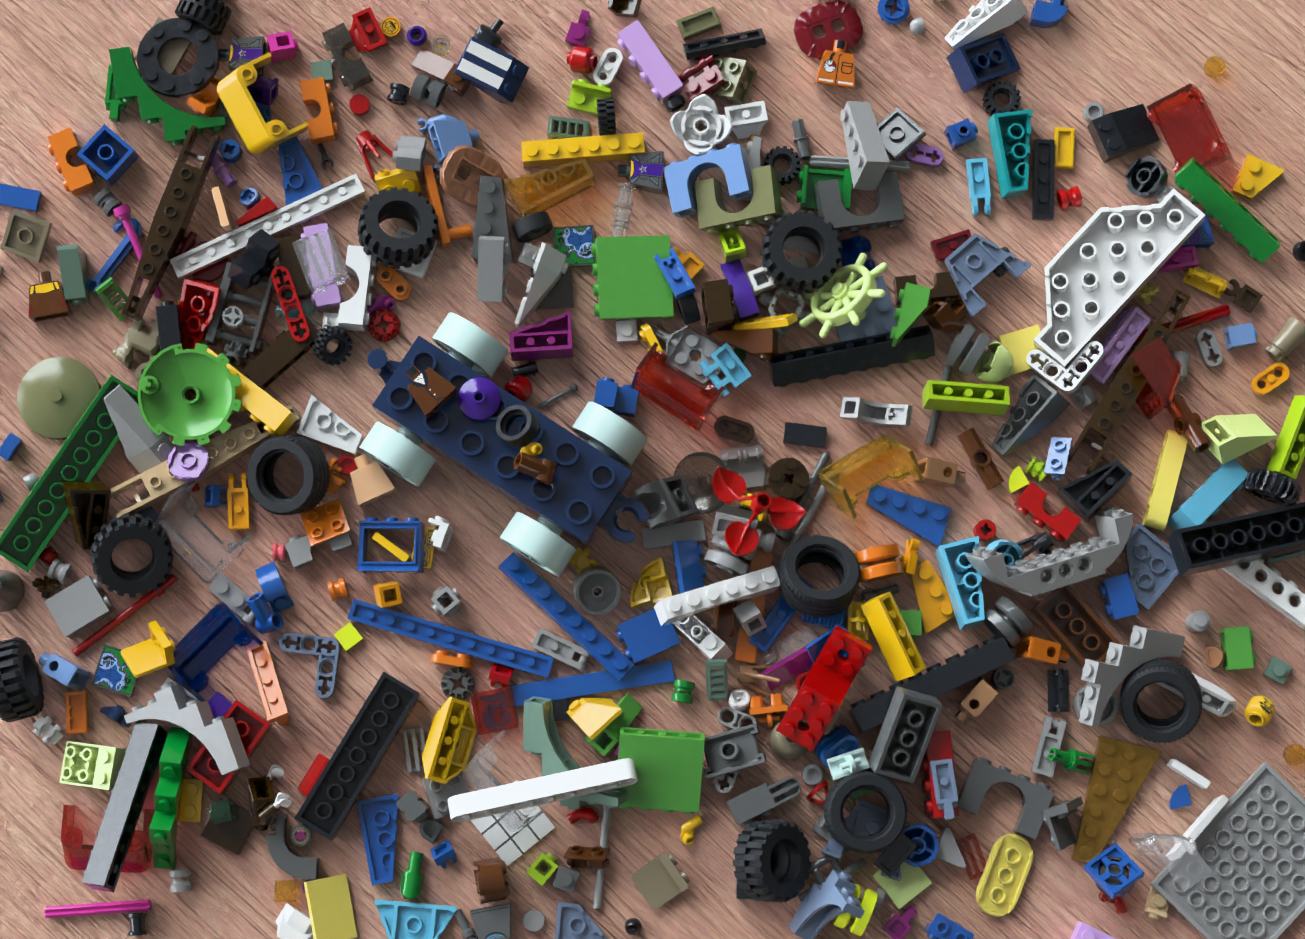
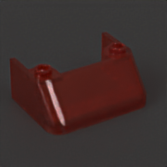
(1161, 374)
(674, 391)
(78, 855)

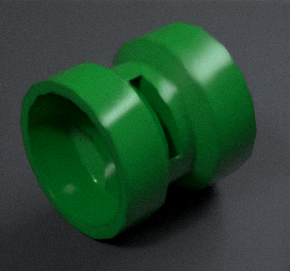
(683, 686)

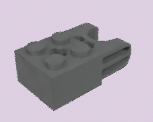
(666, 501)
(762, 800)

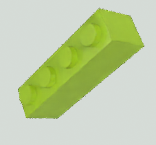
(965, 397)
(1290, 445)

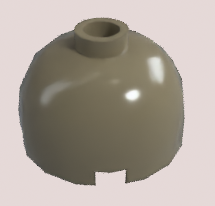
(785, 747)

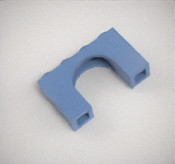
(682, 175)

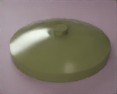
(56, 396)

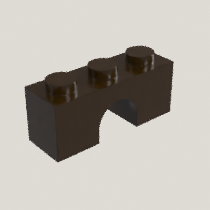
(943, 289)

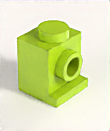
(539, 875)

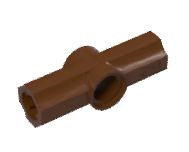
(1188, 424)
(986, 471)

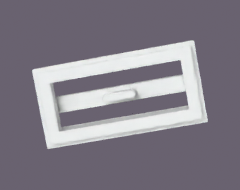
(1188, 773)

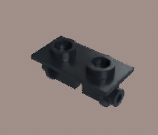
(1058, 690)

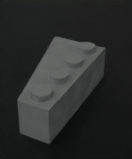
(492, 214)

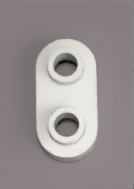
(607, 68)

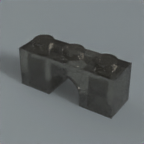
(339, 42)

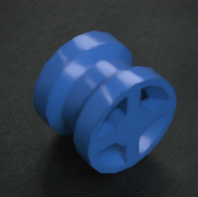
(233, 155)

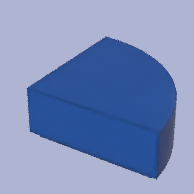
(1180, 797)

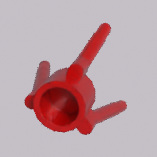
(368, 142)

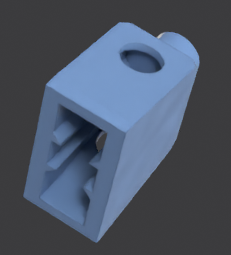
(64, 671)

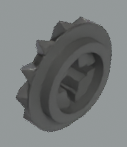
(467, 681)

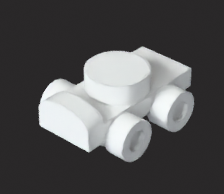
(51, 732)

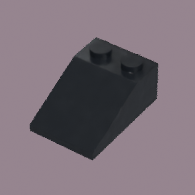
(1122, 132)

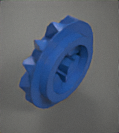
(899, 16)

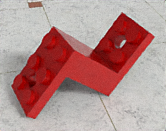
(824, 688)

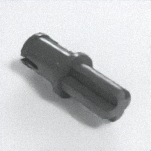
(801, 139)

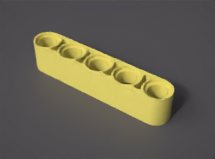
(1165, 480)

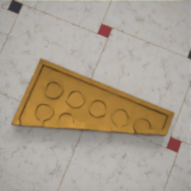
(1113, 783)

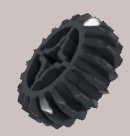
(1272, 487)

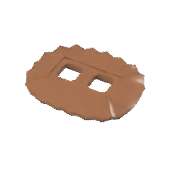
(478, 163)

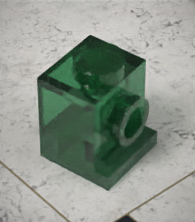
(222, 811)

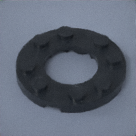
(187, 83)

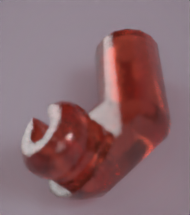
(1117, 901)

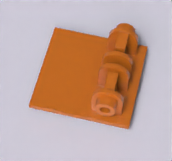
(325, 522)

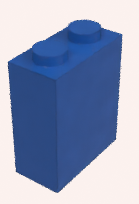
(646, 636)

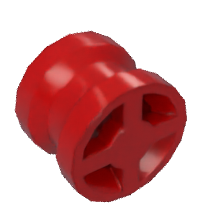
(981, 530)

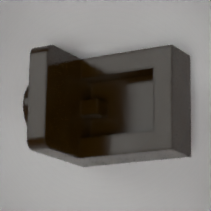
(624, 8)

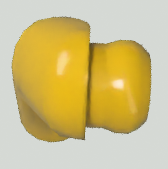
(687, 830)

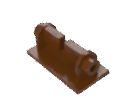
(578, 856)

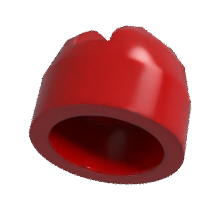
(47, 555)

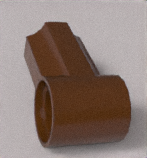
(541, 469)

